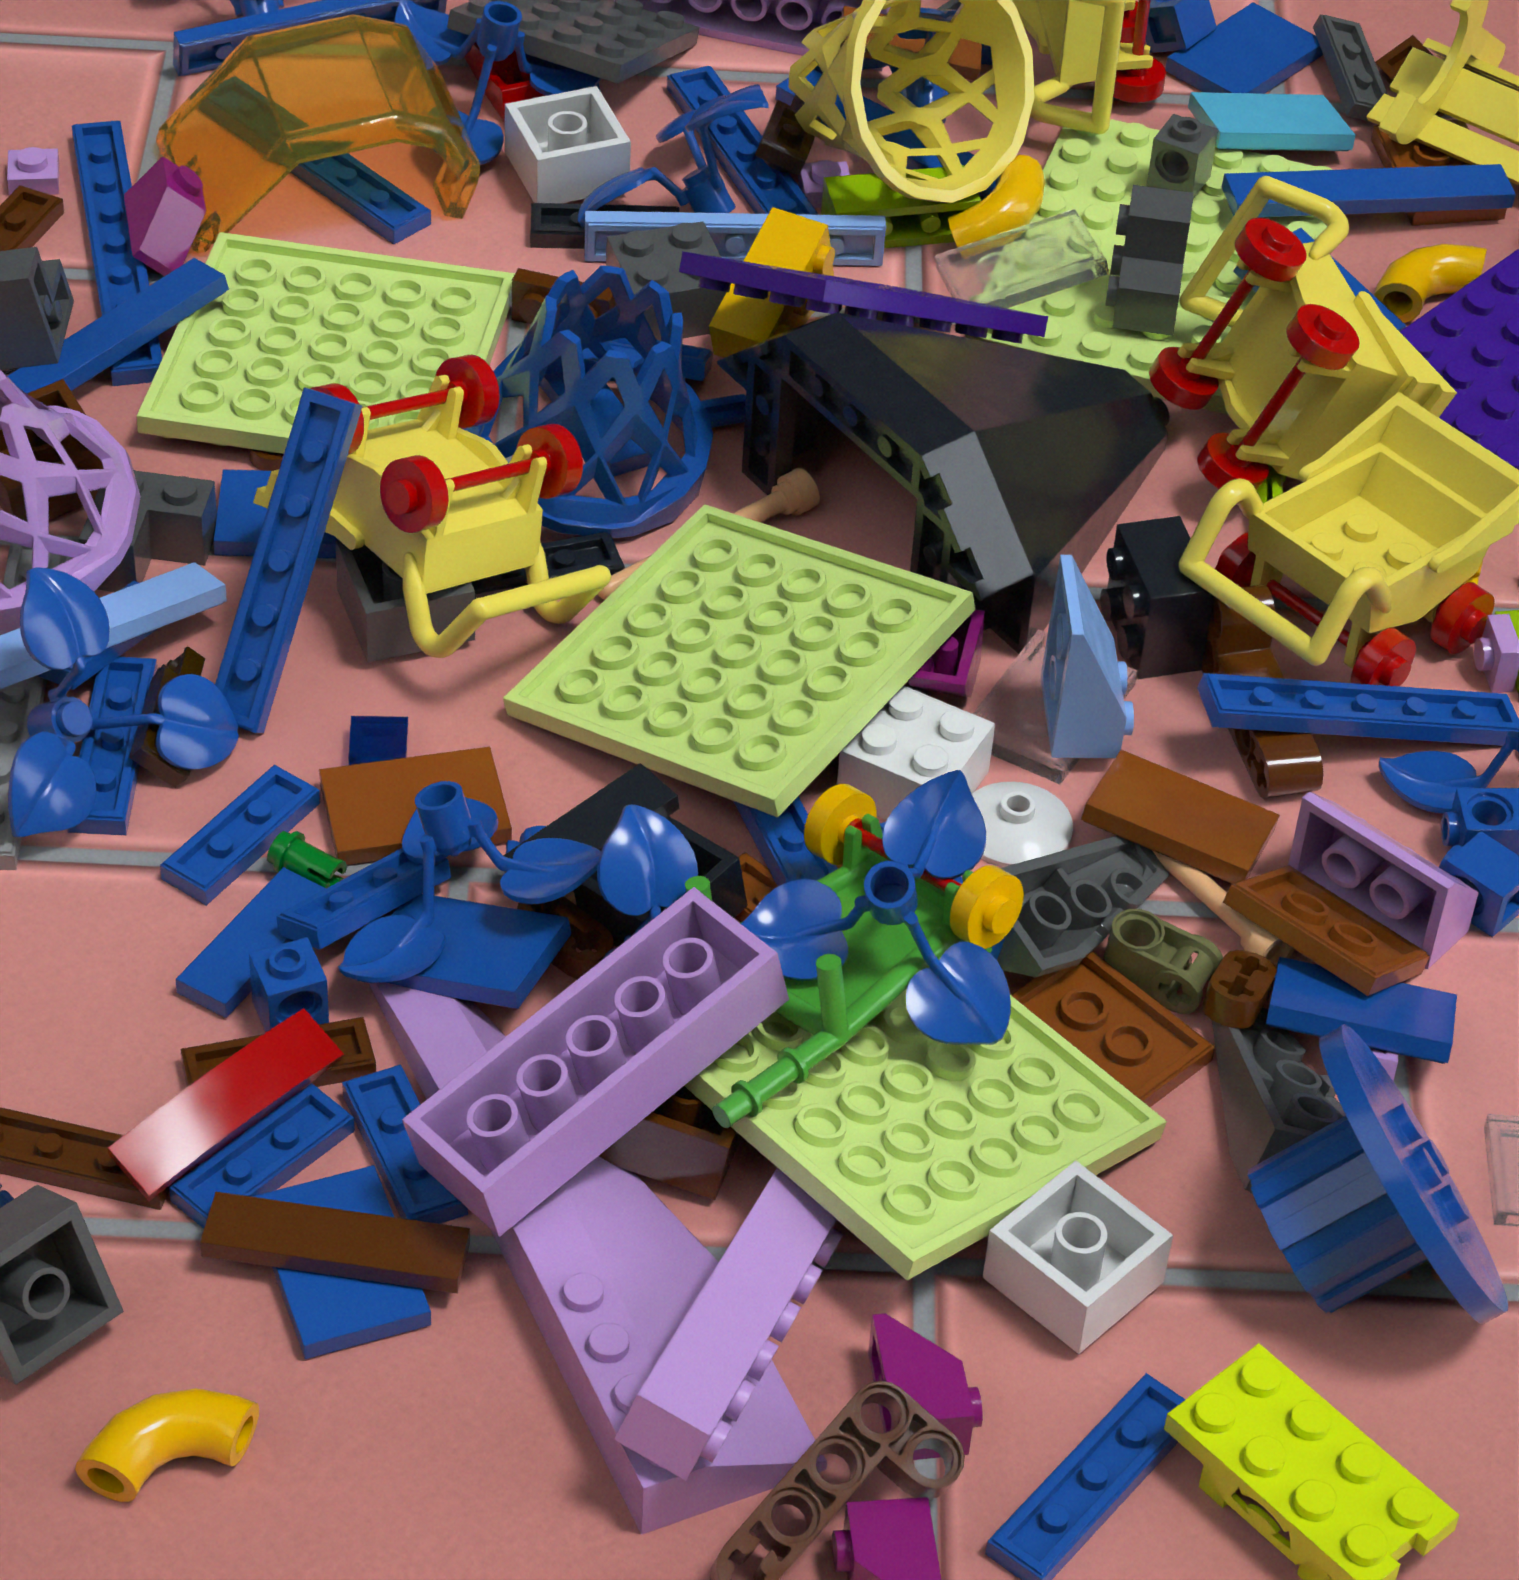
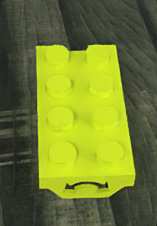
(1311, 1468)

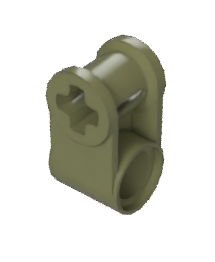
(1160, 959)

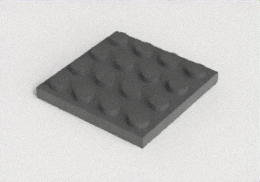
(592, 35)

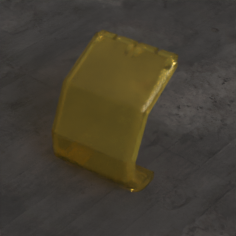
(311, 98)

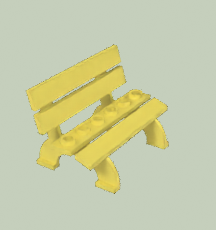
(1461, 86)

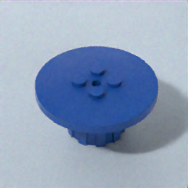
(1372, 1196)

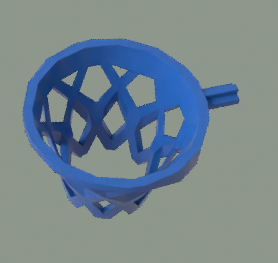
(577, 344)

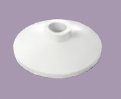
(1022, 822)

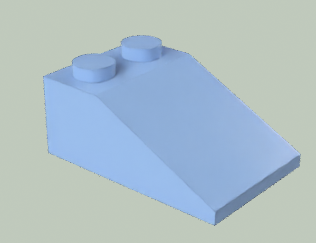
(1082, 675)

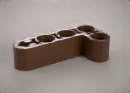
(1274, 759)
(863, 1452)

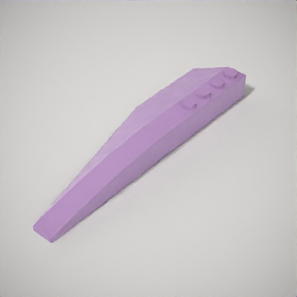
(608, 1290)

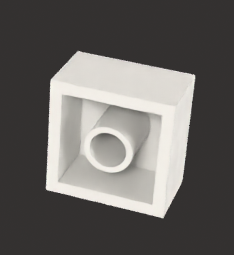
(565, 144)
(913, 743)
(1077, 1256)

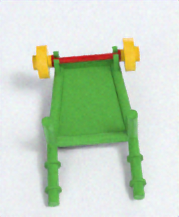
(880, 956)

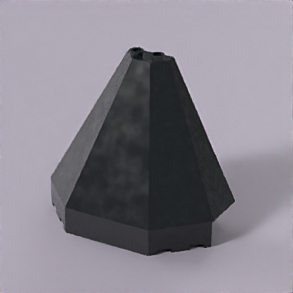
(995, 441)

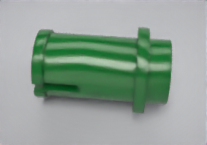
(304, 859)

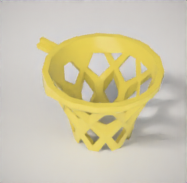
(980, 21)

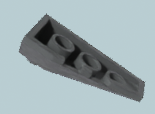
(1074, 901)
(1268, 1093)

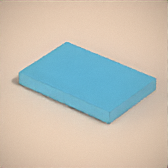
(1272, 121)

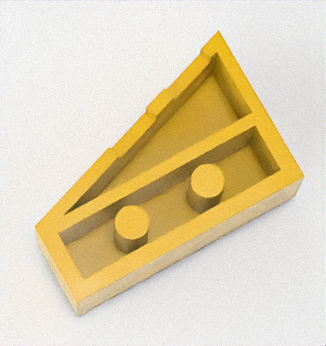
(782, 242)

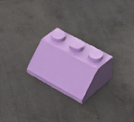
(1381, 876)

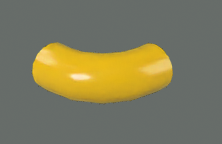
(1007, 207)
(1425, 274)
(166, 1429)

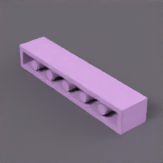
(729, 1330)

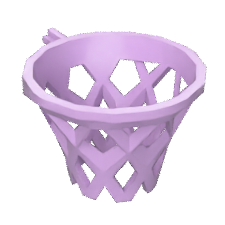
(41, 480)

